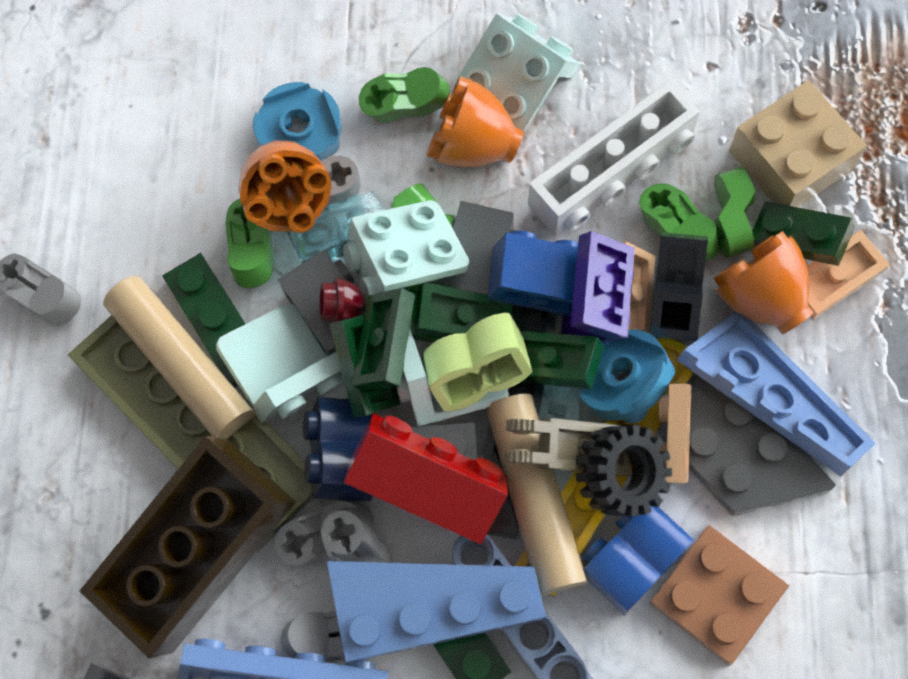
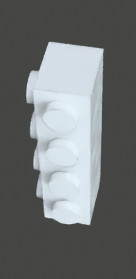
(613, 159)

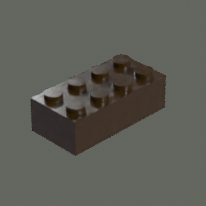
(187, 547)

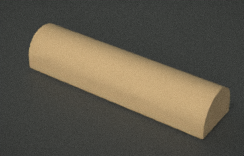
(177, 357)
(536, 501)

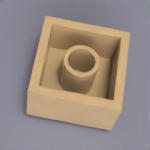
(796, 146)

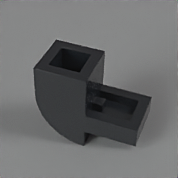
(679, 286)

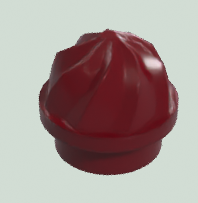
(339, 301)

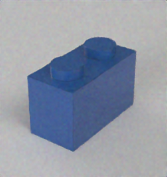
(533, 272)

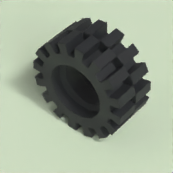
(646, 470)

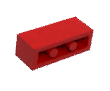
(427, 478)

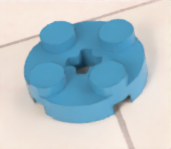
(312, 106)
(641, 389)

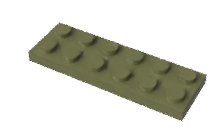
(160, 414)

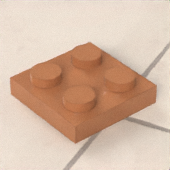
(719, 595)

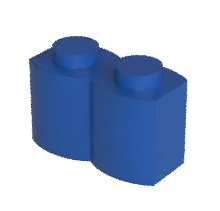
(634, 557)

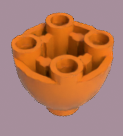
(474, 129)
(284, 187)
(771, 286)

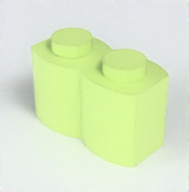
(476, 362)

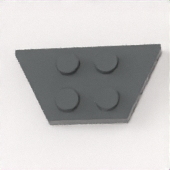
(744, 458)

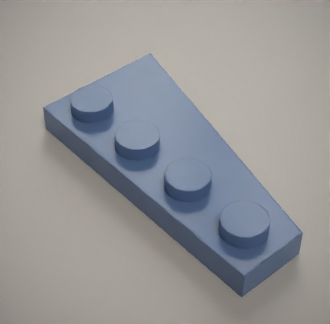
(768, 384)
(419, 605)
(212, 661)

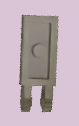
(558, 444)

